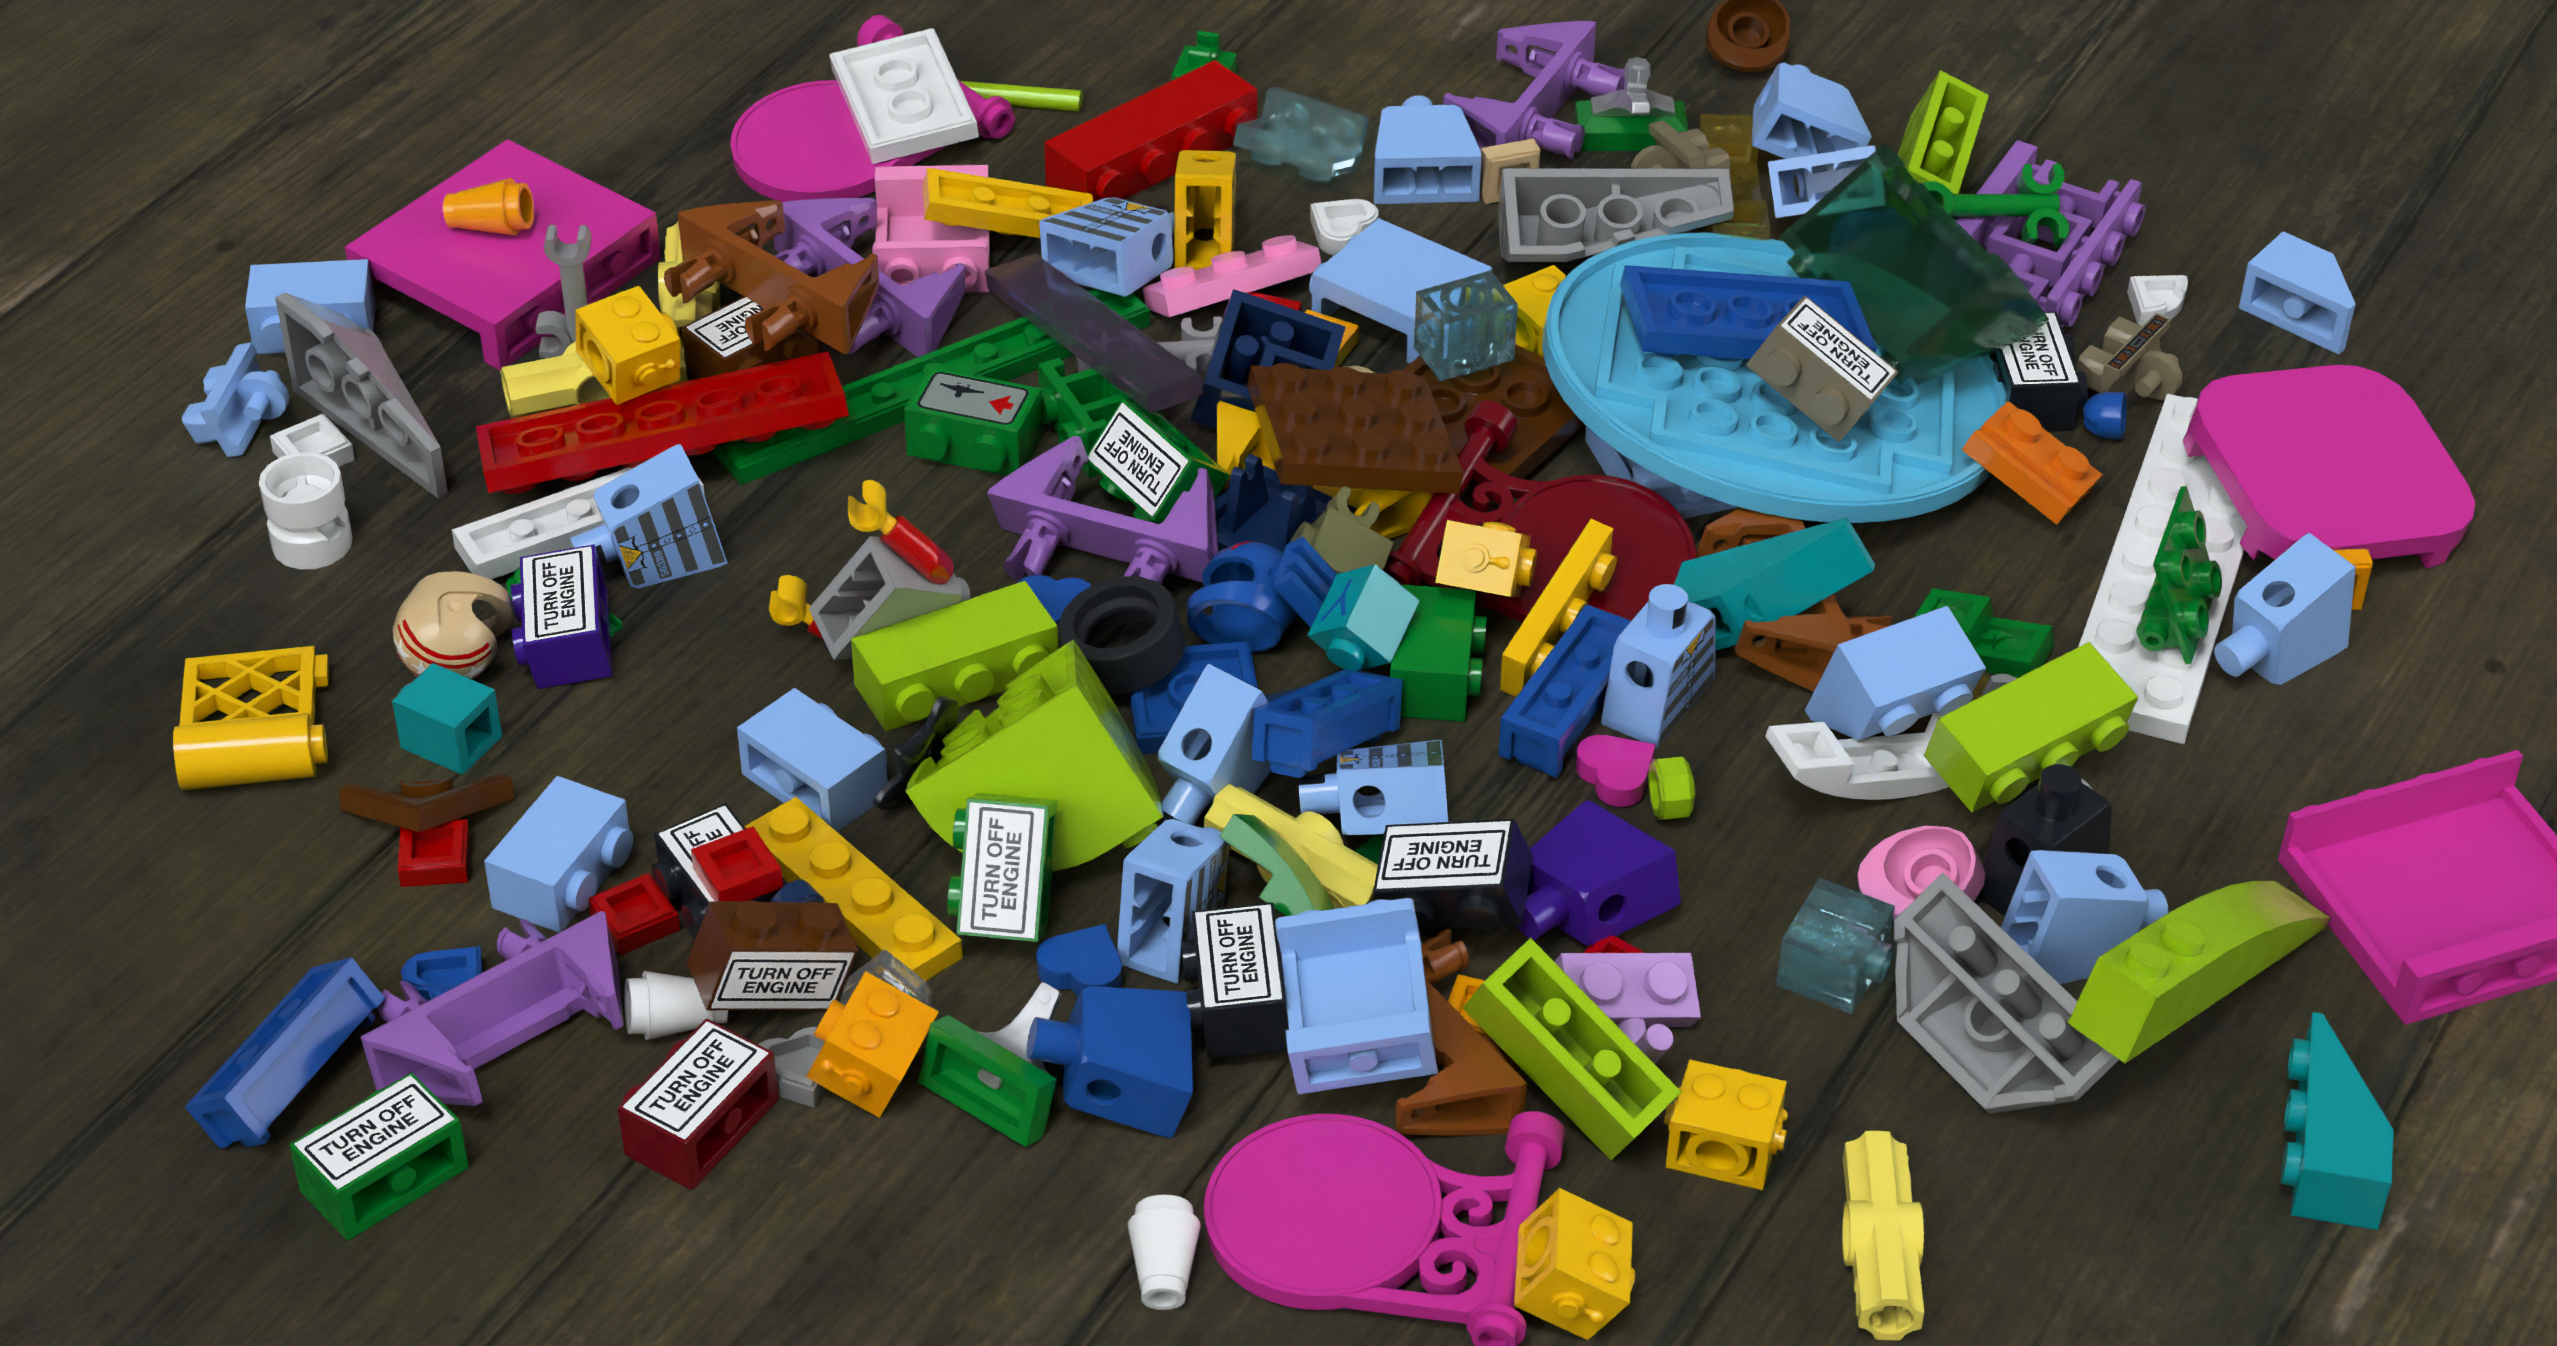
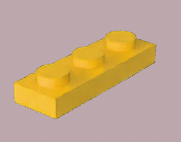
(993, 202)
(1583, 569)

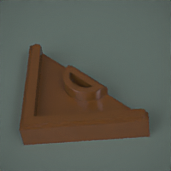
(426, 801)

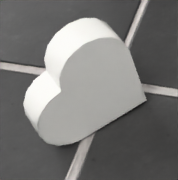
(1339, 221)

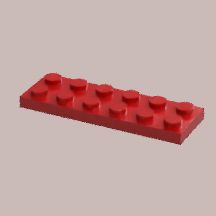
(693, 413)

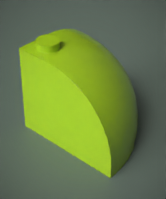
(1051, 741)

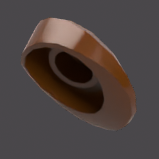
(1748, 34)

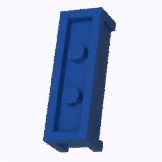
(1562, 693)
(1325, 720)
(284, 1053)

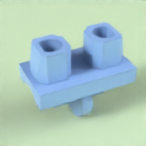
(236, 402)

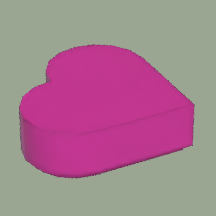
(1615, 767)

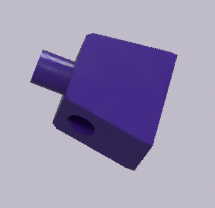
(1597, 877)

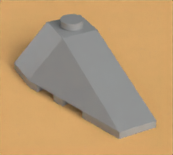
(356, 386)

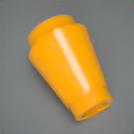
(492, 208)

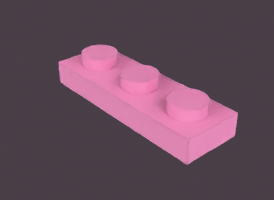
(1188, 290)

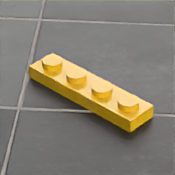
(872, 904)

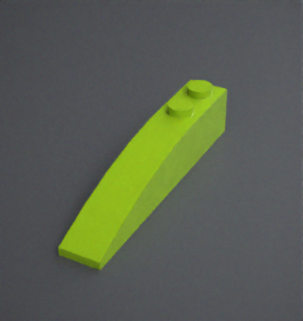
(2189, 963)

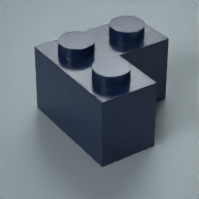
(1260, 335)

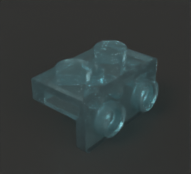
(1306, 134)

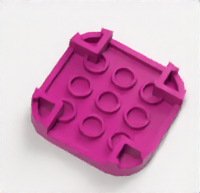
(2332, 459)

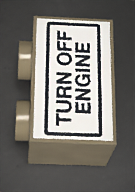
(1821, 368)

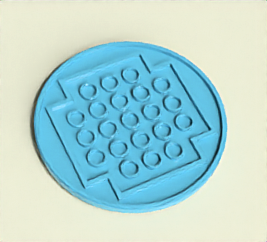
(1729, 430)

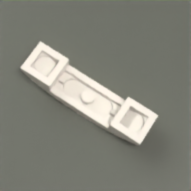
(1857, 768)

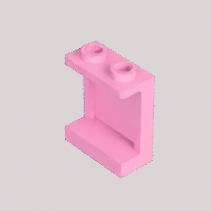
(917, 247)

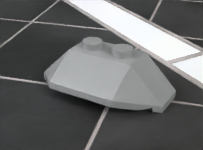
(1988, 1006)

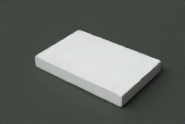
(903, 96)

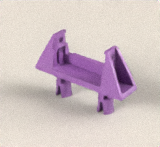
(1554, 81)
(909, 313)
(1039, 507)
(496, 1010)

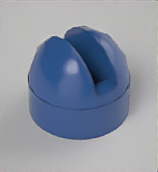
(2106, 415)

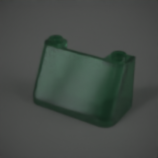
(1915, 271)

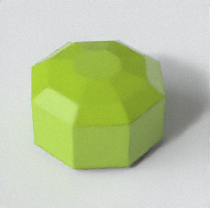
(1671, 788)

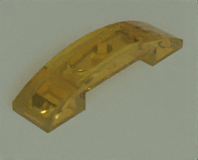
(1734, 136)

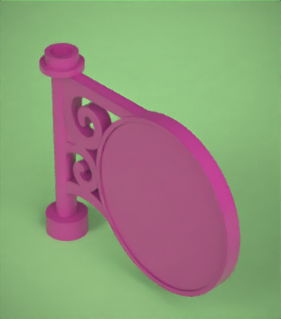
(808, 146)
(1353, 1210)

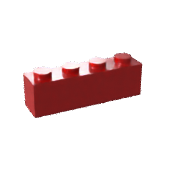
(1143, 137)

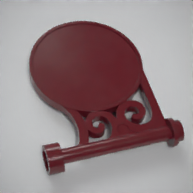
(1646, 538)

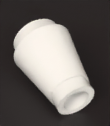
(665, 1005)
(1163, 1248)

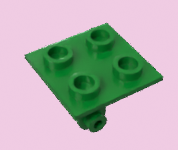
(2183, 584)

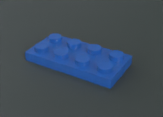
(1724, 311)

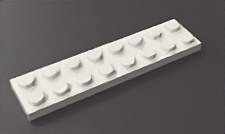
(2160, 678)

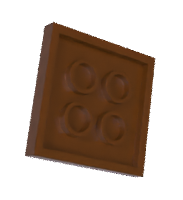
(1523, 389)
(1354, 429)

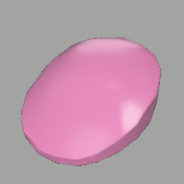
(1913, 858)

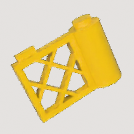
(249, 742)

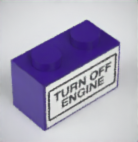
(562, 617)

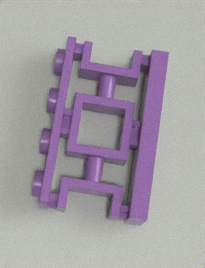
(2082, 257)

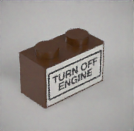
(721, 344)
(771, 955)

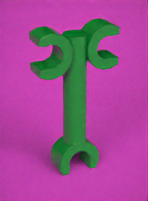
(2036, 202)

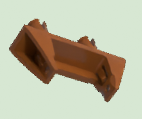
(822, 306)
(1805, 638)
(1478, 1084)

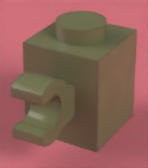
(1345, 537)

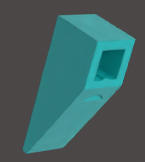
(1774, 576)
(2341, 1138)

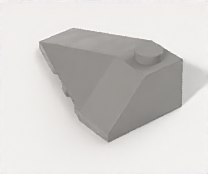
(1587, 211)

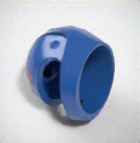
(1242, 598)

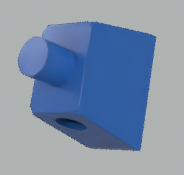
(1122, 1055)

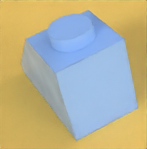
(2299, 292)

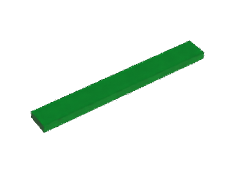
(880, 398)

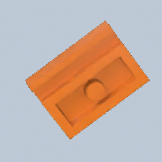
(2032, 462)

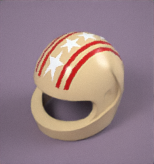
(441, 629)

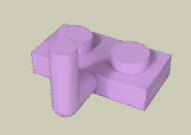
(1639, 993)

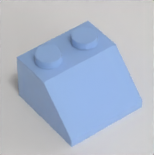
(1897, 677)

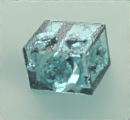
(1465, 325)
(1836, 946)

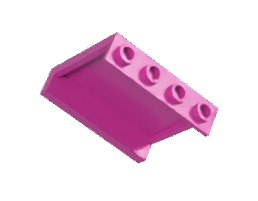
(502, 279)
(2435, 885)

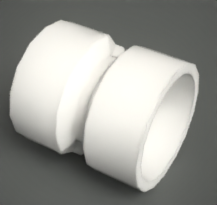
(305, 510)

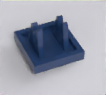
(1263, 509)

